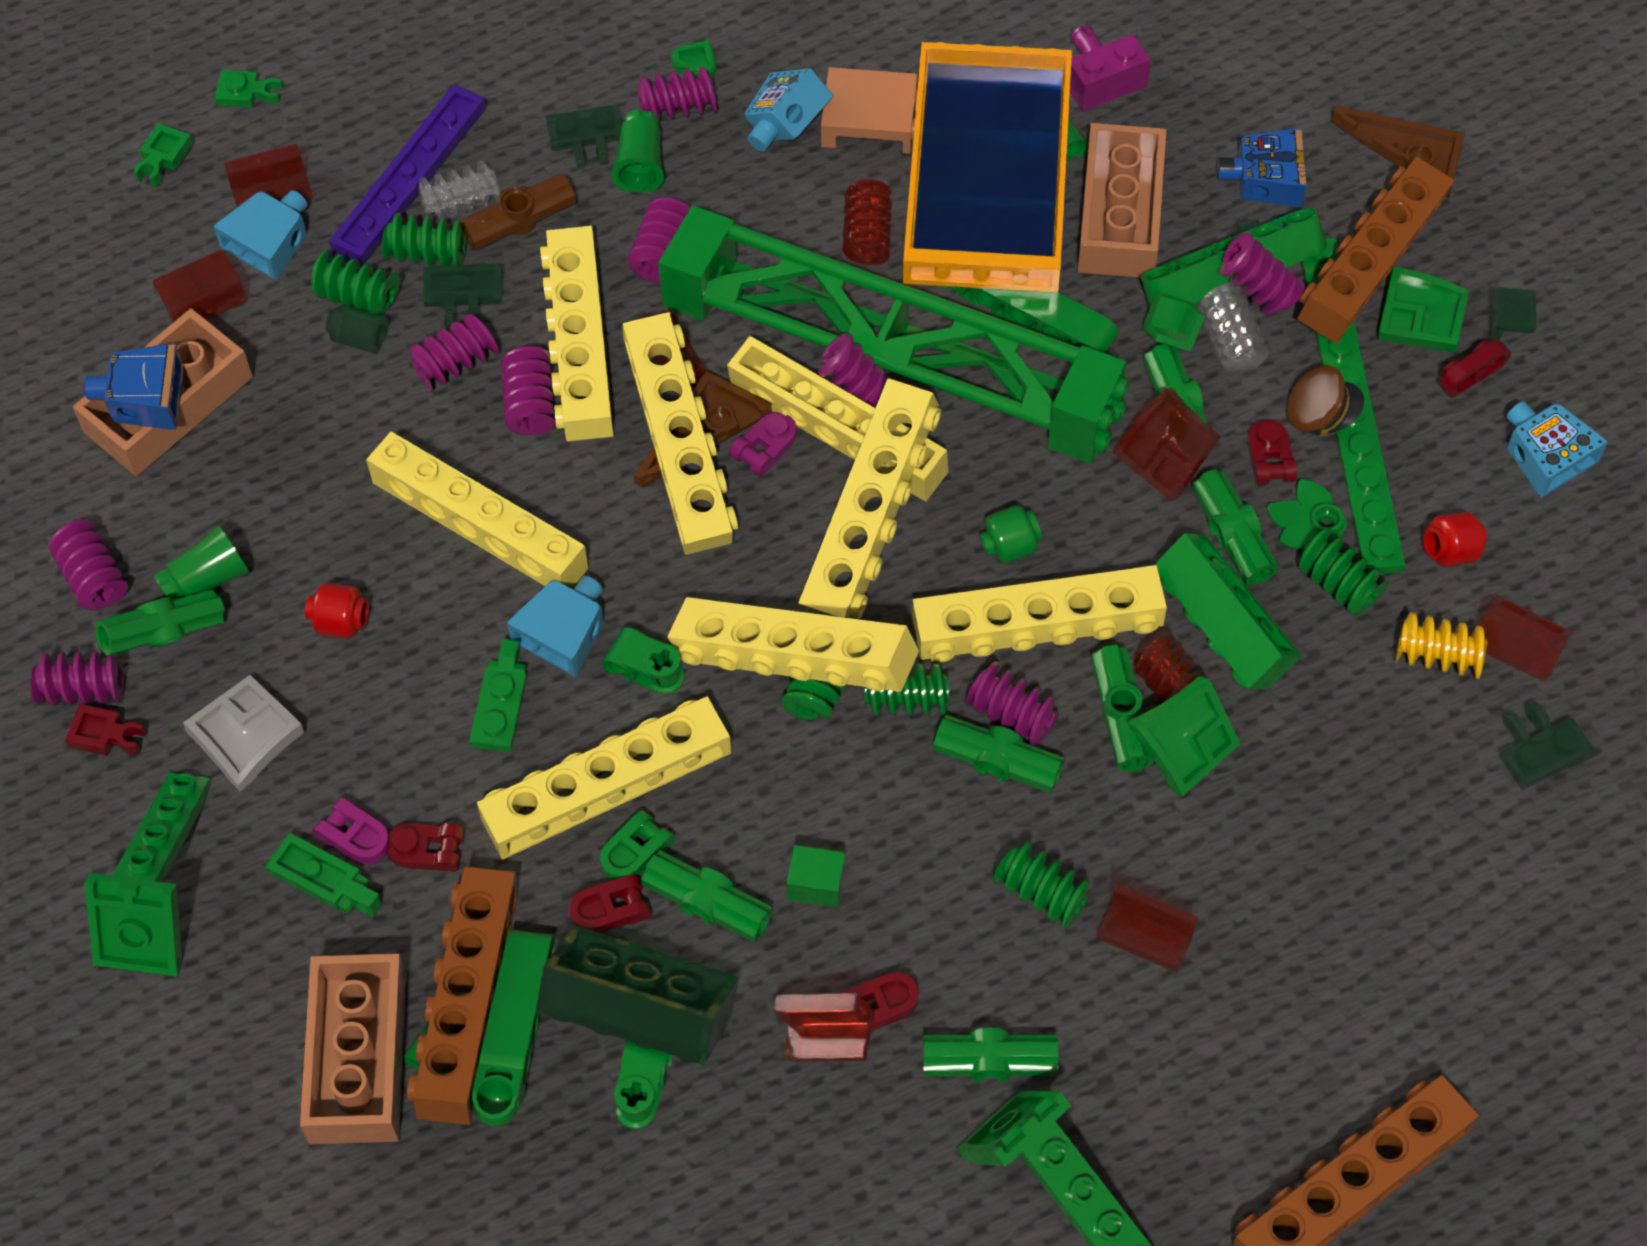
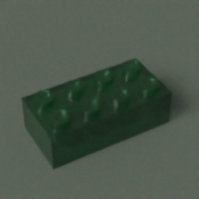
(637, 994)

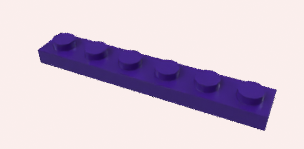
(400, 181)

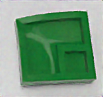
(1423, 311)
(1187, 735)

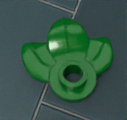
(1302, 516)

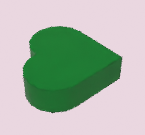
(694, 56)

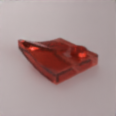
(1167, 444)

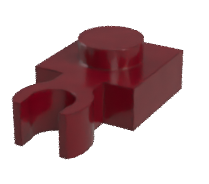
(99, 729)

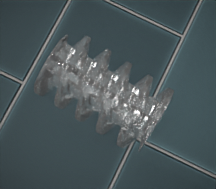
(459, 190)
(1233, 328)

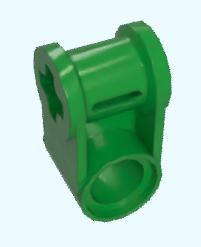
(641, 658)
(640, 1077)

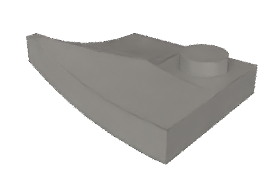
(243, 730)

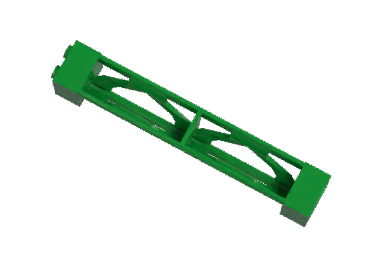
(703, 273)

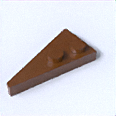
(1402, 139)
(727, 414)

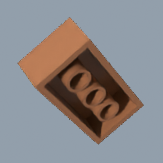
(1122, 200)
(211, 375)
(354, 1049)

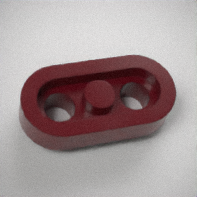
(1483, 362)

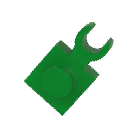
(243, 87)
(162, 150)

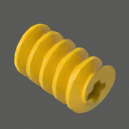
(1442, 644)

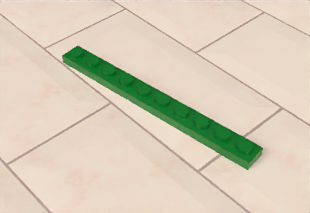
(1360, 447)

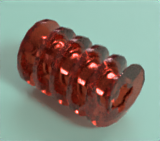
(867, 222)
(1163, 670)

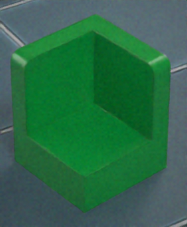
(1173, 321)
(815, 876)

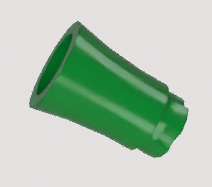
(638, 154)
(202, 567)

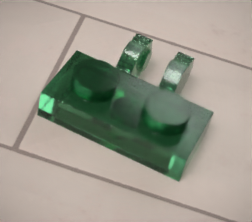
(583, 129)
(462, 286)
(1546, 752)

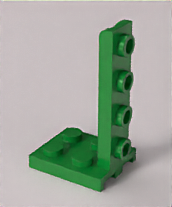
(133, 911)
(1029, 1130)

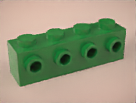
(1226, 612)

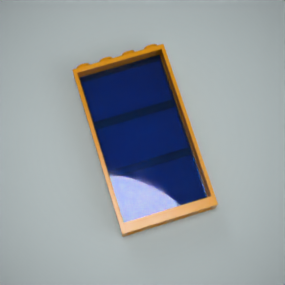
(988, 168)

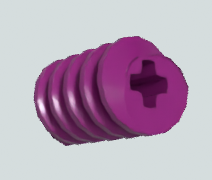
(677, 93)
(654, 236)
(1261, 275)
(451, 349)
(853, 369)
(527, 391)
(87, 565)
(77, 680)
(1012, 704)

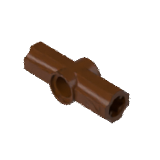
(518, 211)

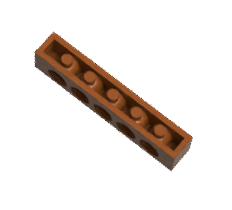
(1374, 250)
(450, 1095)
(1433, 1103)

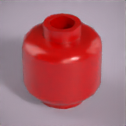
(1455, 539)
(337, 610)

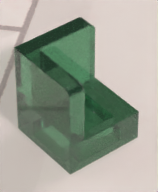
(1512, 312)

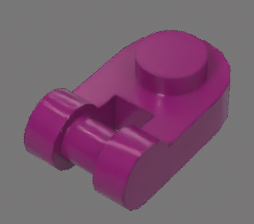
(772, 432)
(364, 840)

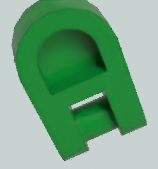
(626, 857)

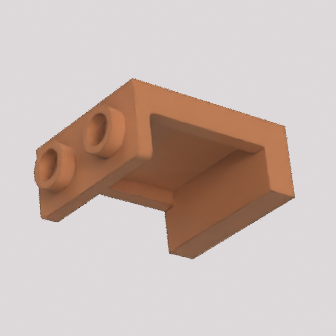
(869, 106)

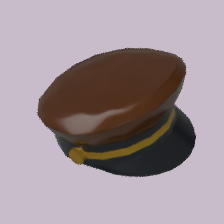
(1324, 402)

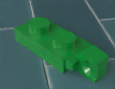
(500, 701)
(322, 876)

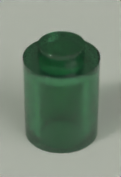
(357, 328)

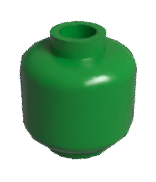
(1011, 534)

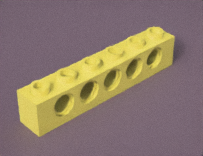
(576, 309)
(897, 405)
(824, 409)
(476, 512)
(696, 529)
(1054, 598)
(794, 644)
(594, 796)

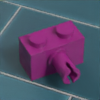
(1106, 70)

